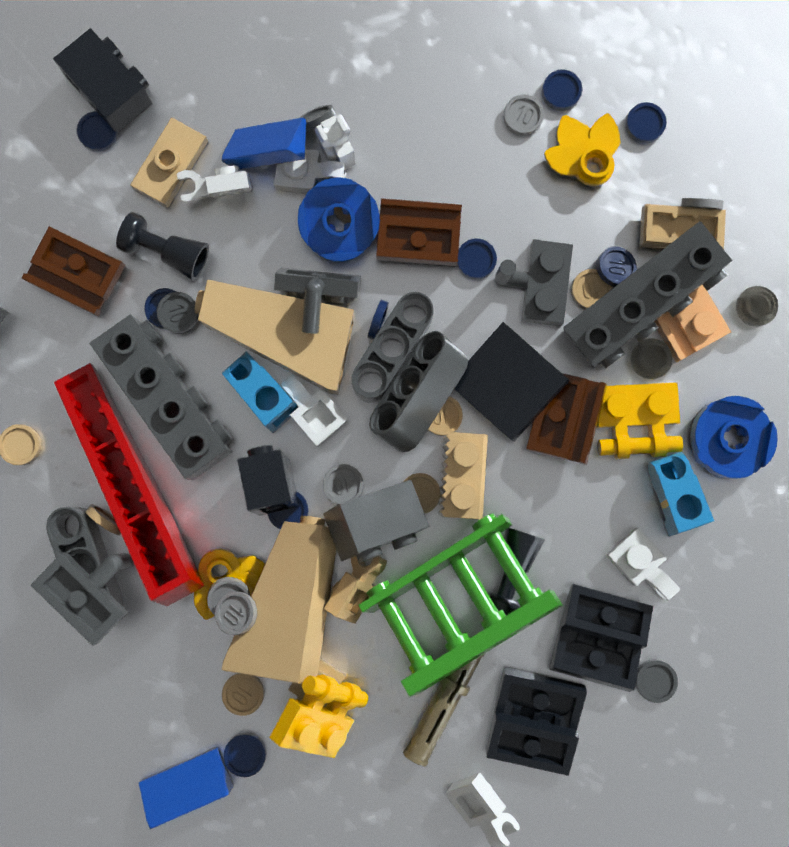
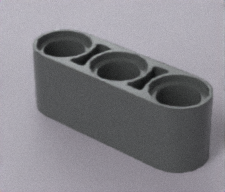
(396, 328)
(418, 392)
(86, 541)

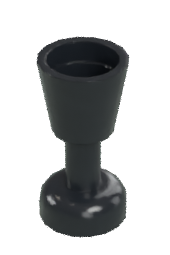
(177, 252)
(525, 550)

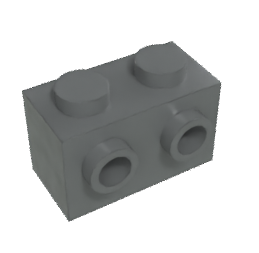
(376, 520)

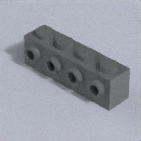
(647, 294)
(161, 396)

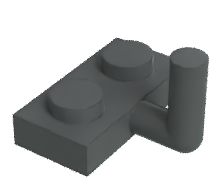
(544, 281)
(311, 286)
(82, 596)

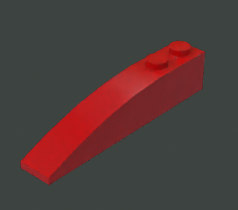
(129, 489)

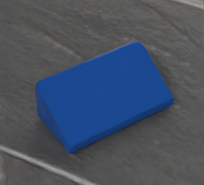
(267, 144)
(184, 788)

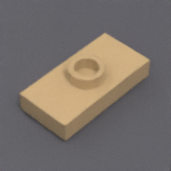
(172, 153)
(666, 223)

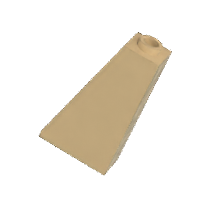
(273, 329)
(289, 606)

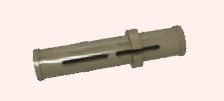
(439, 713)

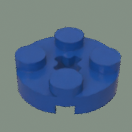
(323, 236)
(751, 423)

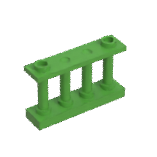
(496, 625)

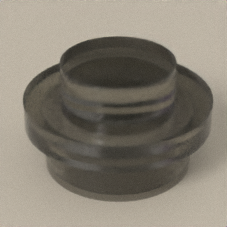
(757, 306)
(651, 358)

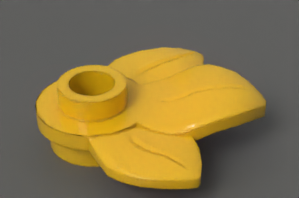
(583, 145)
(244, 568)

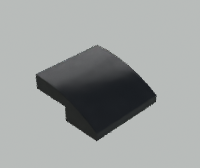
(509, 382)
(601, 638)
(536, 721)

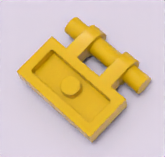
(640, 406)
(316, 728)

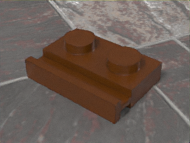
(419, 232)
(73, 271)
(569, 421)

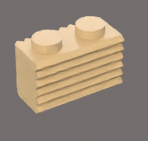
(463, 475)

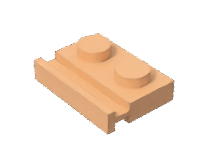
(692, 327)

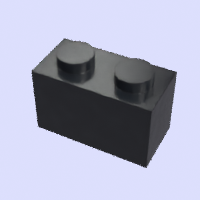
(103, 79)
(267, 481)

